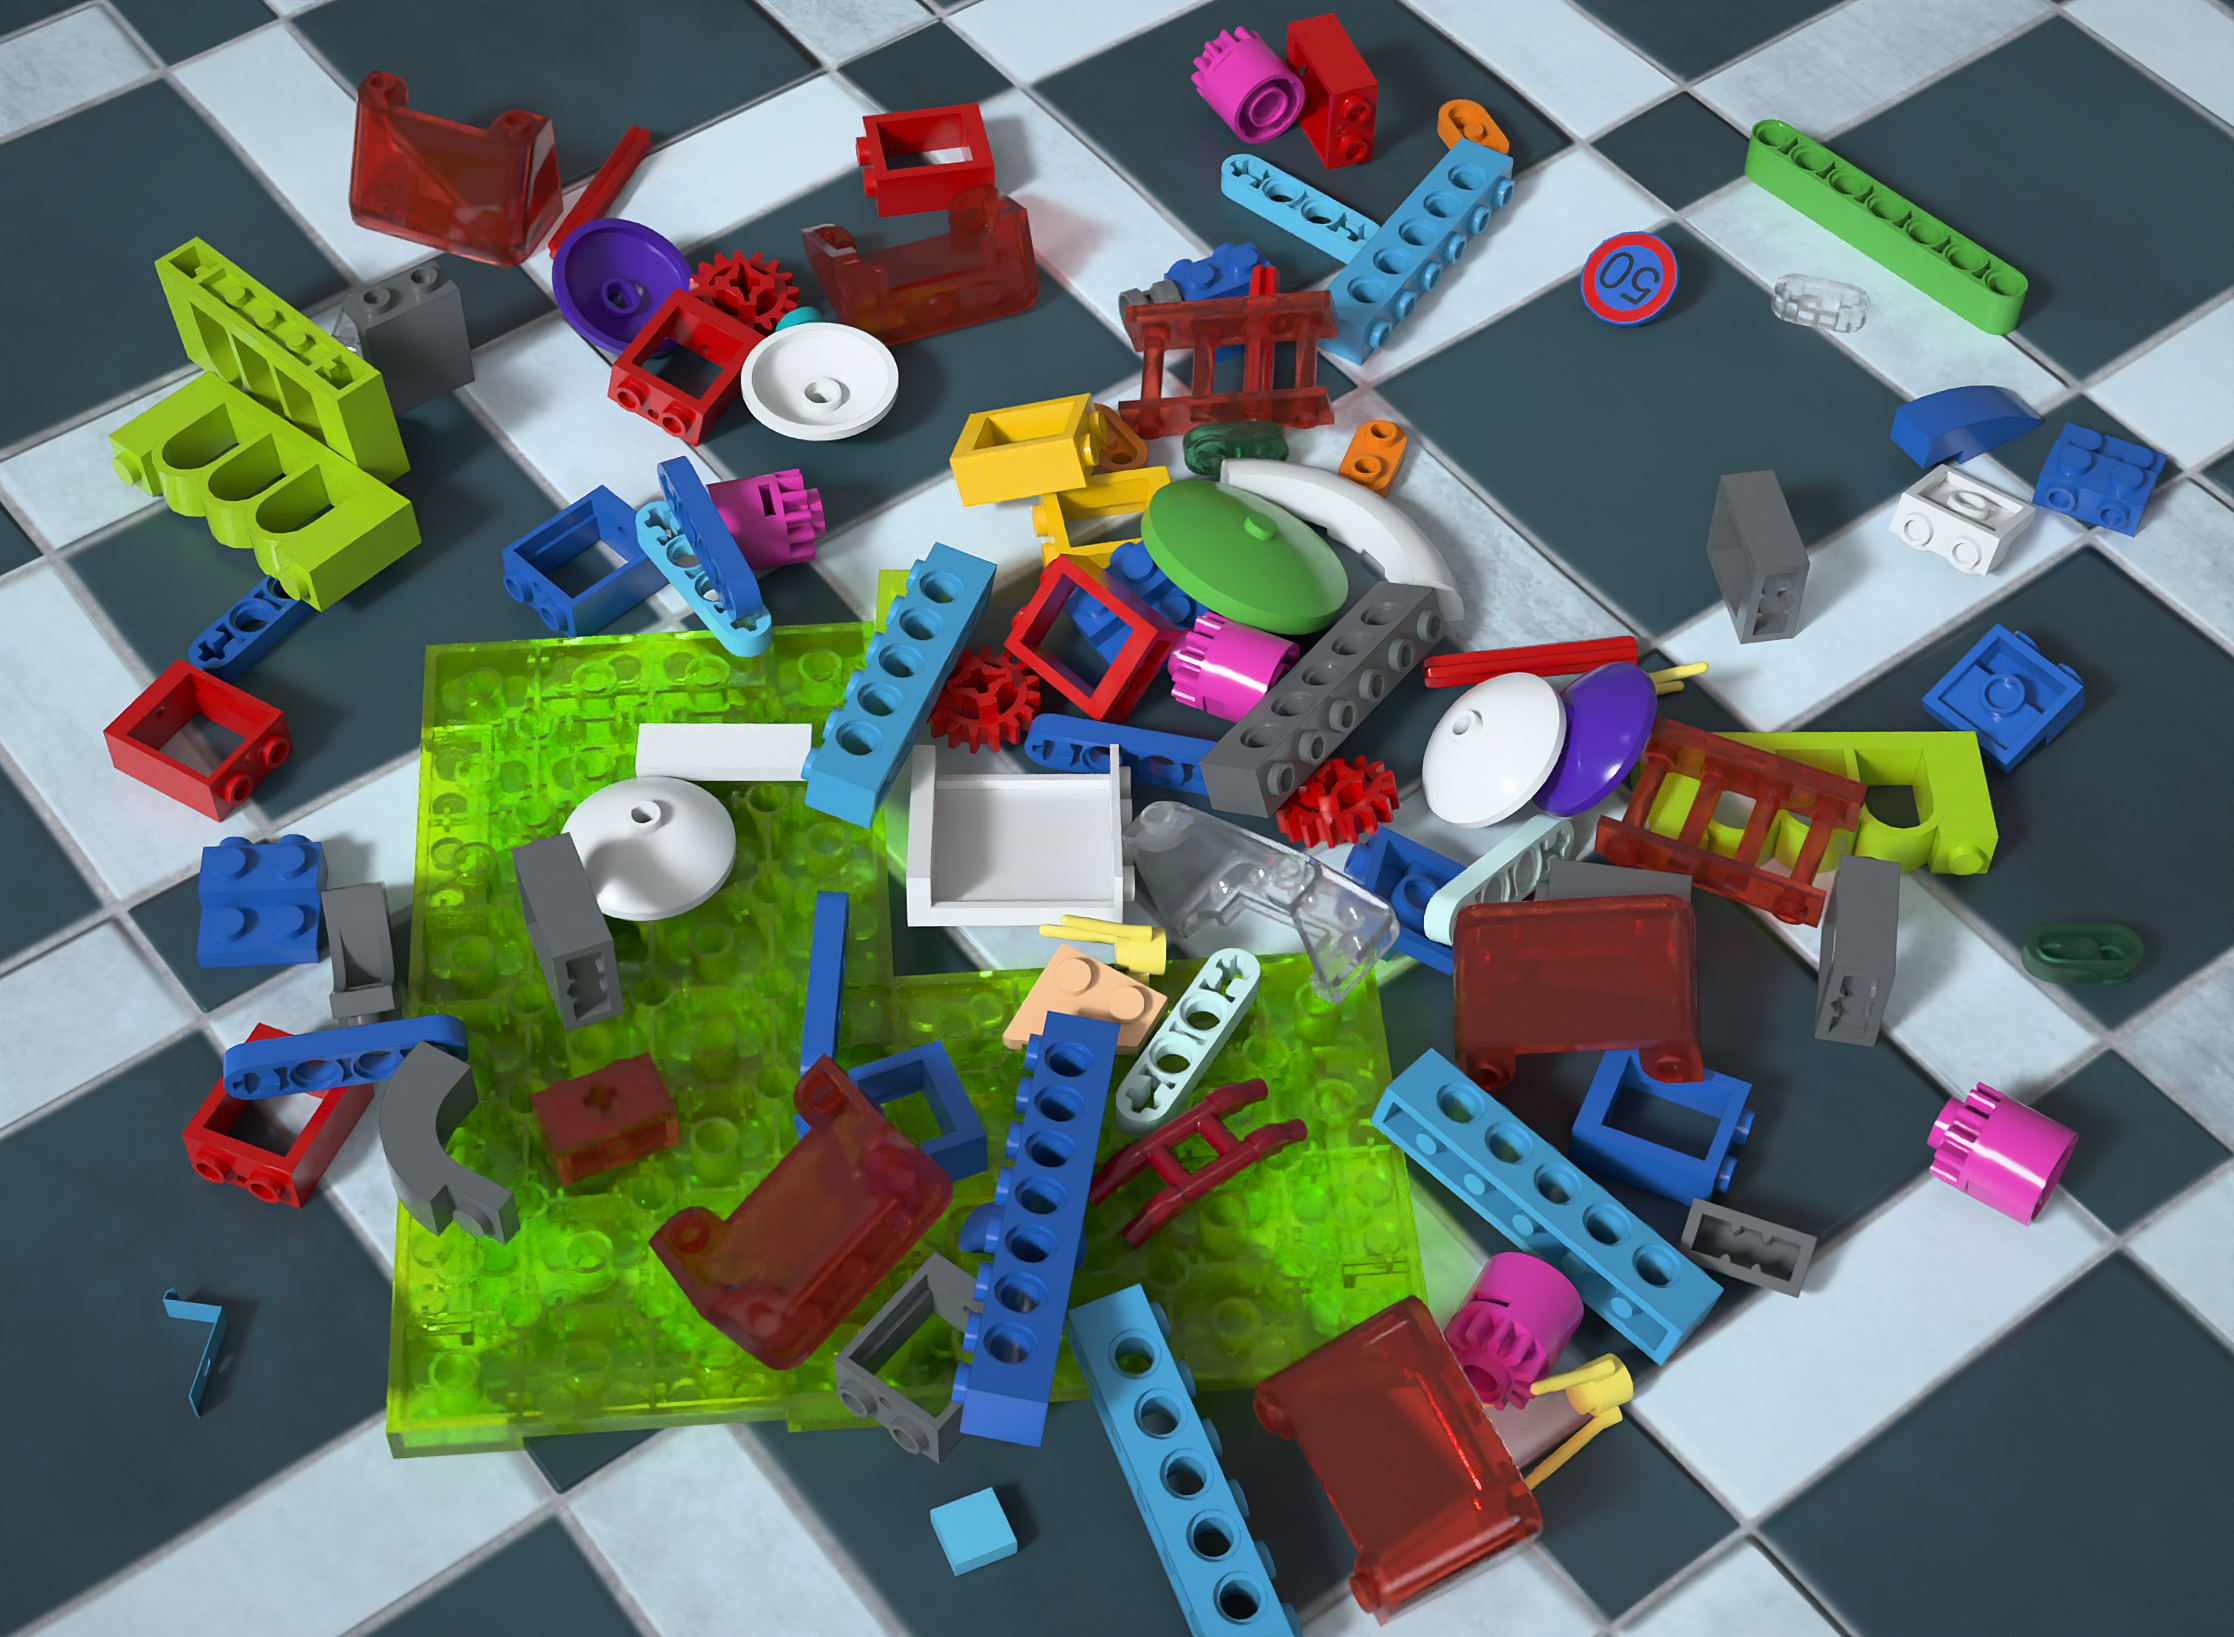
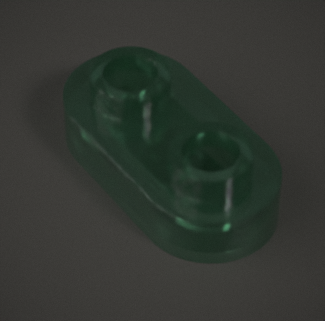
(1210, 443)
(2076, 952)

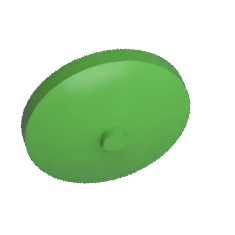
(1244, 557)

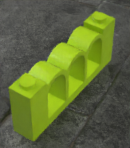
(281, 358)
(315, 564)
(1947, 781)

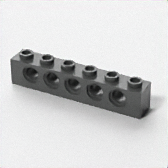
(1322, 699)

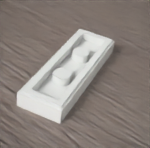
(723, 751)

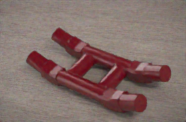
(1183, 1186)

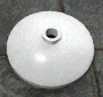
(819, 381)
(1493, 750)
(653, 846)

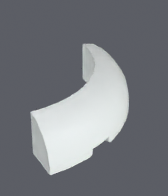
(1353, 518)

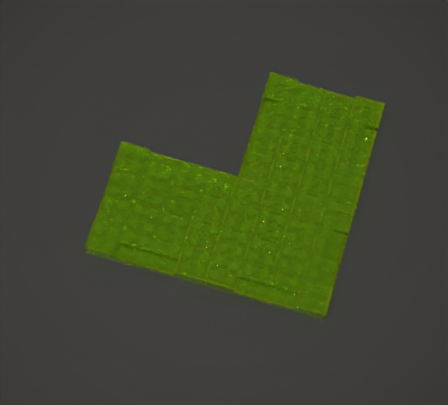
(577, 1311)

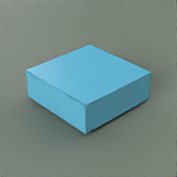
(973, 1531)

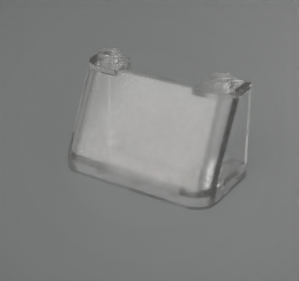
(1216, 869)

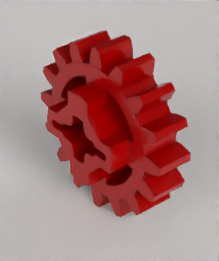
(746, 290)
(986, 701)
(1339, 803)

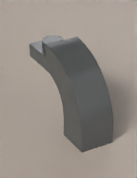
(362, 955)
(417, 1118)

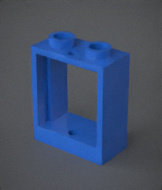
(592, 518)
(928, 1068)
(1648, 1164)

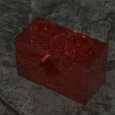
(605, 1118)

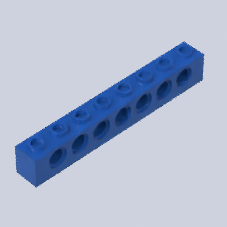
(1039, 1233)

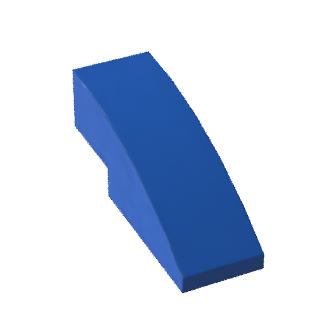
(1960, 423)

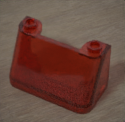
(451, 182)
(936, 282)
(1577, 982)
(812, 1229)
(1403, 1458)

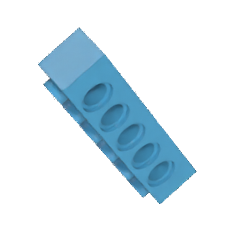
(1416, 247)
(899, 685)
(1546, 1205)
(1130, 1325)

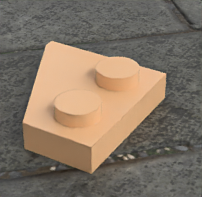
(1092, 990)

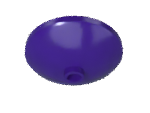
(619, 265)
(1605, 733)

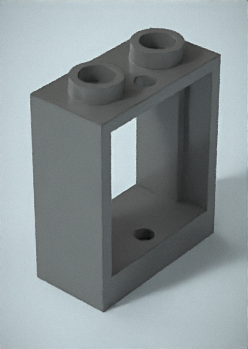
(1756, 556)
(568, 931)
(1857, 950)
(933, 1288)

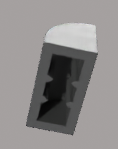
(1747, 1247)

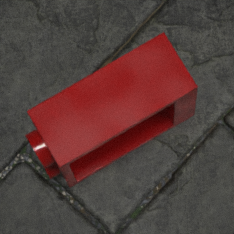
(1338, 91)
(918, 131)
(701, 331)
(1136, 661)
(180, 694)
(263, 1172)

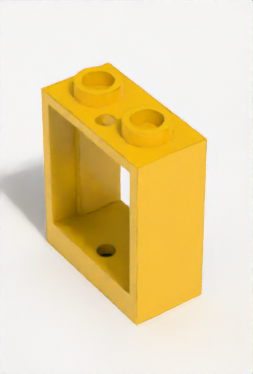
(1028, 450)
(1103, 497)

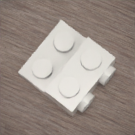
(1960, 519)

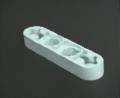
(1502, 874)
(1181, 1038)

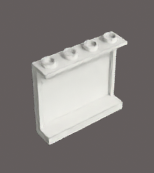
(1017, 846)

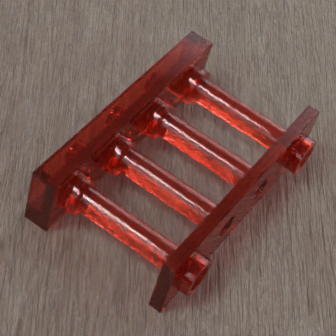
(1226, 323)
(1748, 771)

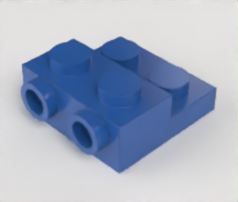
(1216, 277)
(2099, 479)
(1140, 574)
(2006, 697)
(1408, 879)
(261, 902)

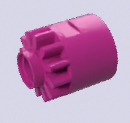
(1248, 86)
(770, 517)
(1227, 665)
(2000, 1152)
(1513, 1327)

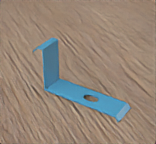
(205, 1313)

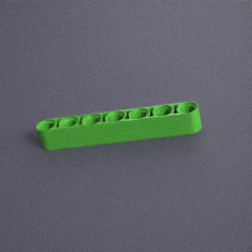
(1886, 227)

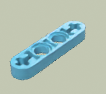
(1254, 182)
(693, 583)

